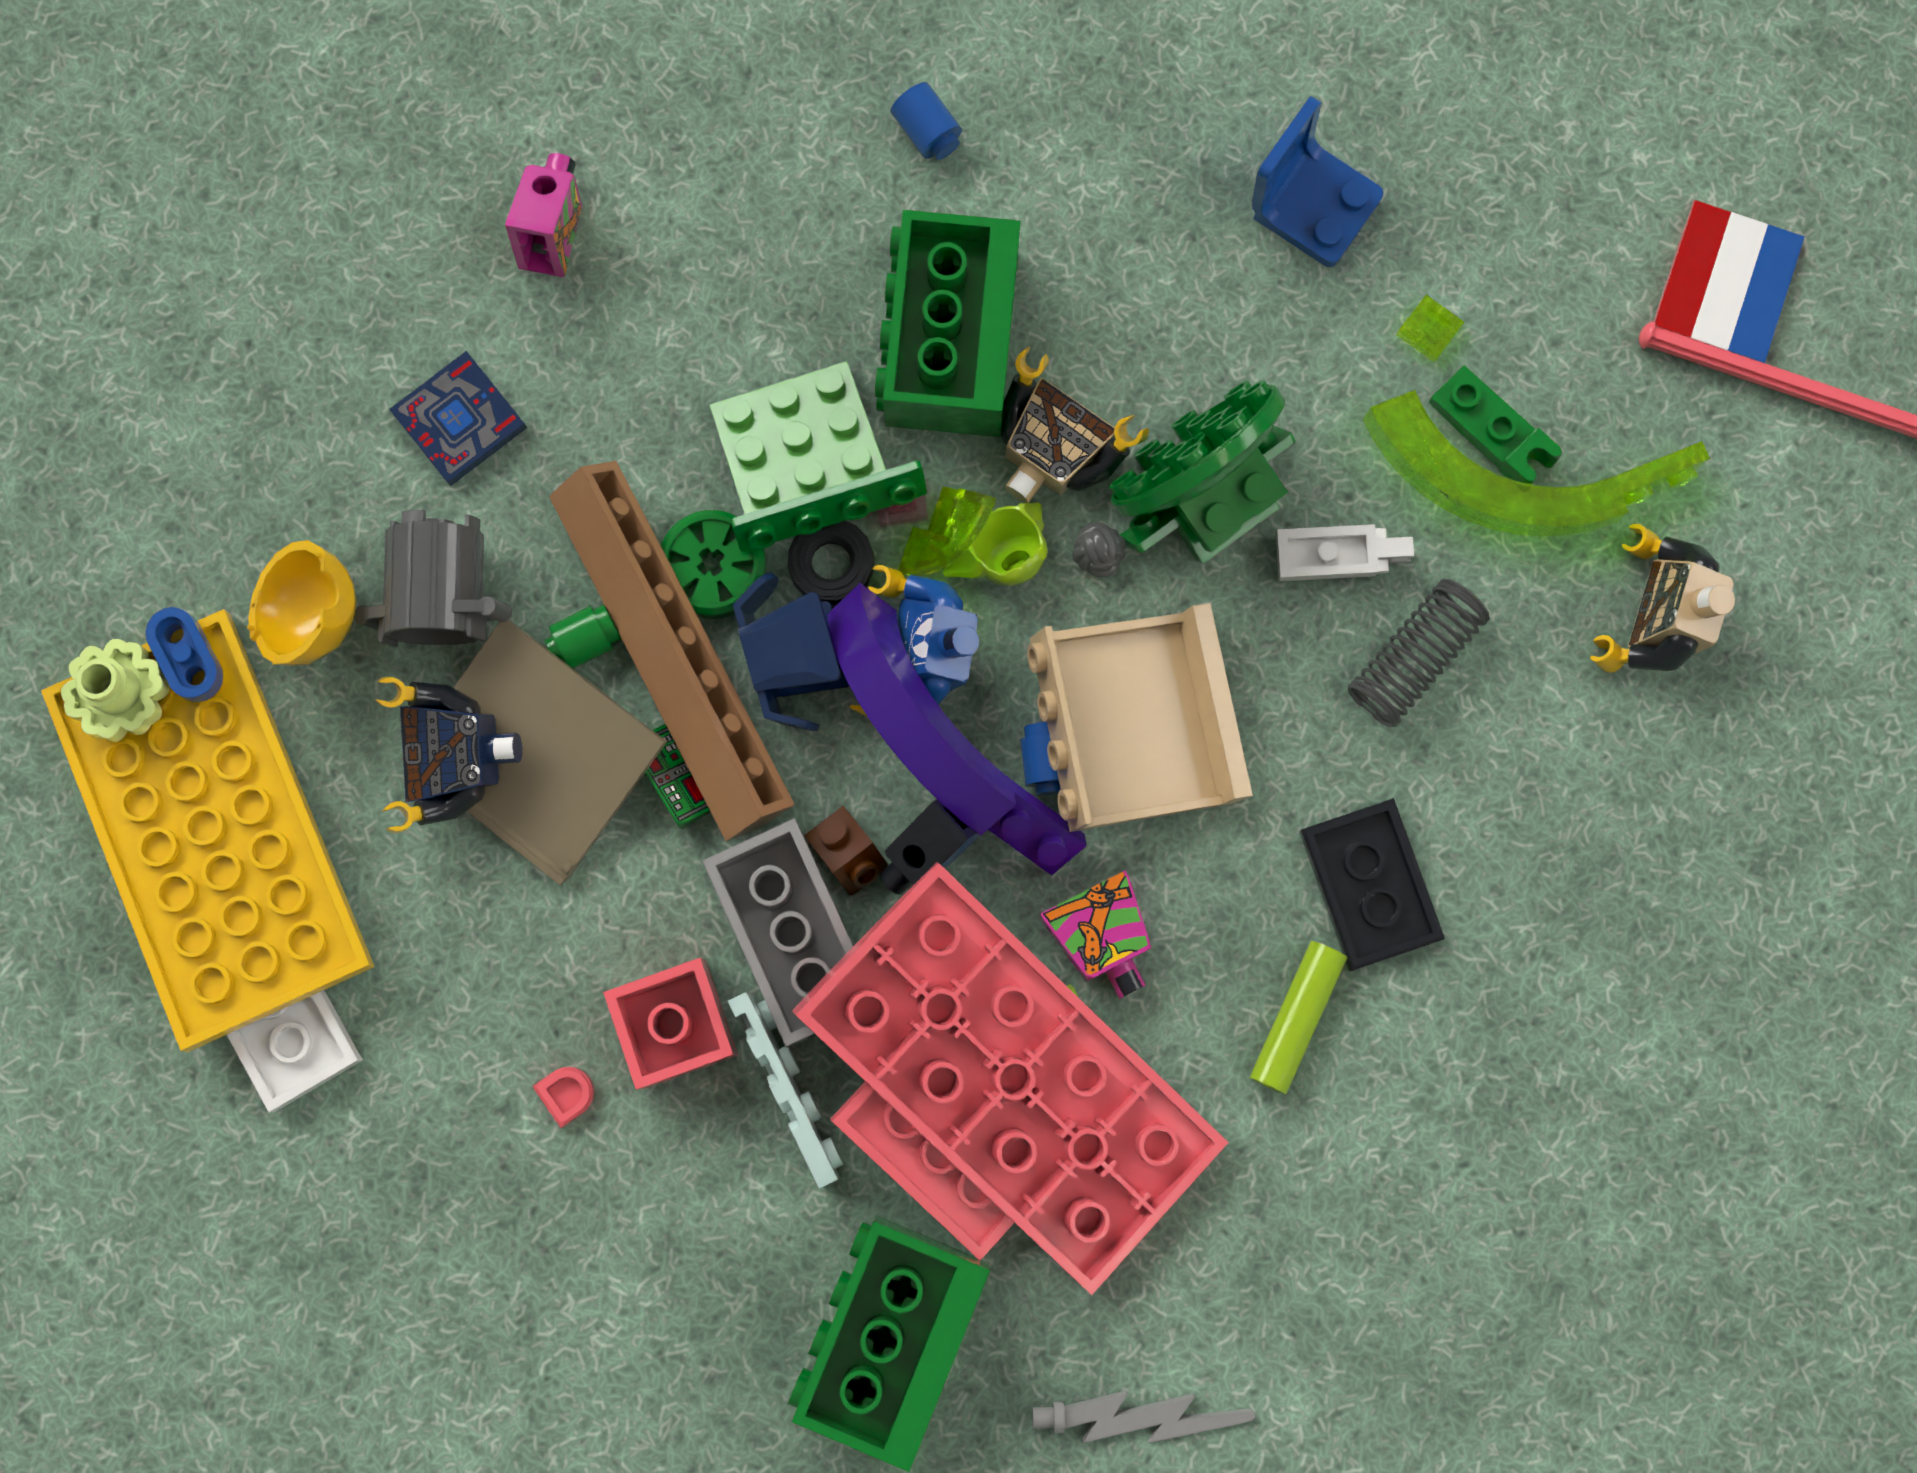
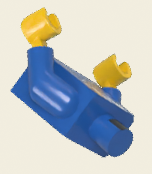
(933, 630)

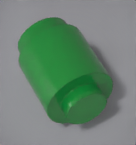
(583, 636)

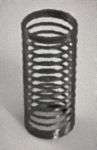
(1360, 690)

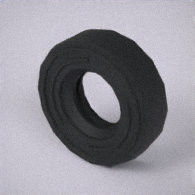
(831, 590)

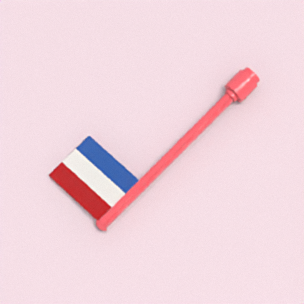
(1727, 304)

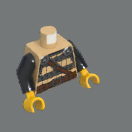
(1057, 437)
(1678, 608)

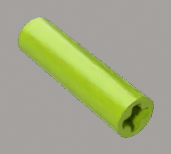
(1298, 1017)

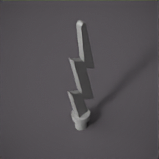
(1110, 1422)

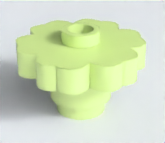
(114, 690)

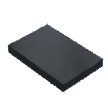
(1371, 884)

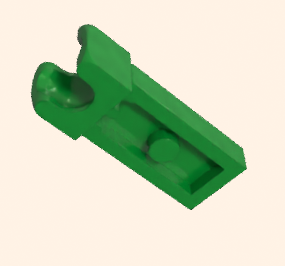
(1494, 426)

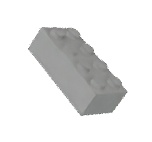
(780, 919)

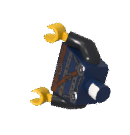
(446, 752)

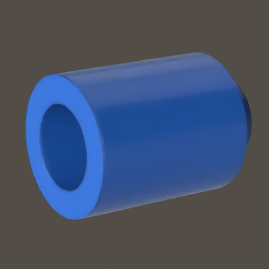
(927, 121)

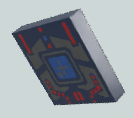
(458, 418)

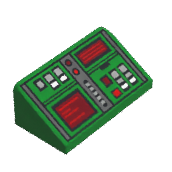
(675, 783)

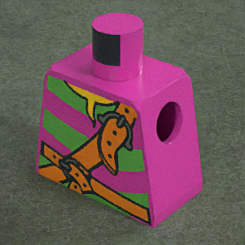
(545, 214)
(1102, 932)

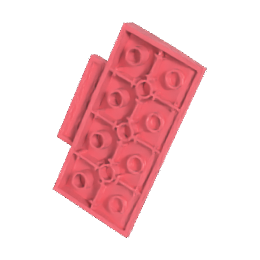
(1001, 1087)

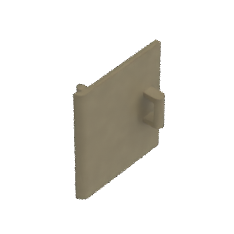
(576, 753)

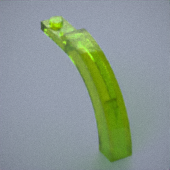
(1501, 504)

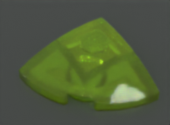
(952, 530)

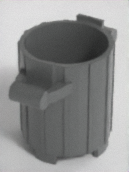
(433, 584)

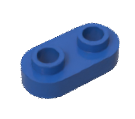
(185, 658)

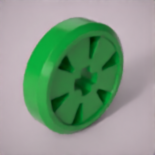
(711, 533)

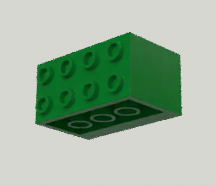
(947, 323)
(905, 1372)

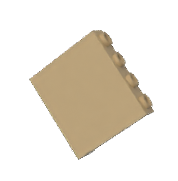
(1139, 718)

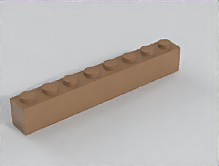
(671, 650)

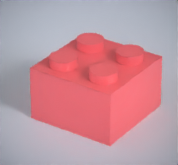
(670, 1023)

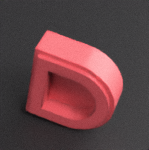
(566, 1094)

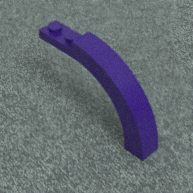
(930, 745)

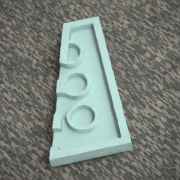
(781, 1065)

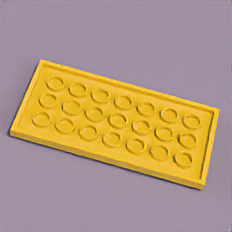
(216, 852)

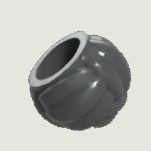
(1099, 549)

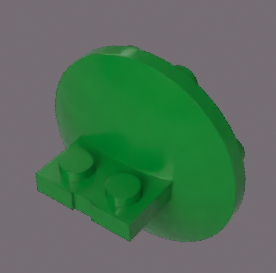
(1215, 472)

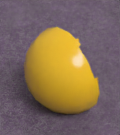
(301, 605)

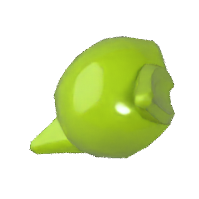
(1006, 549)

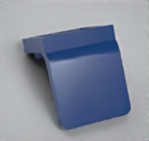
(1321, 200)

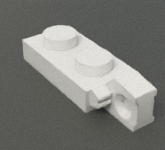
(1338, 552)

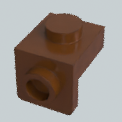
(847, 851)

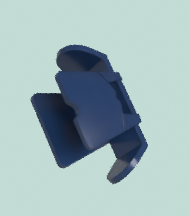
(787, 649)

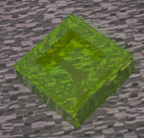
(1430, 328)

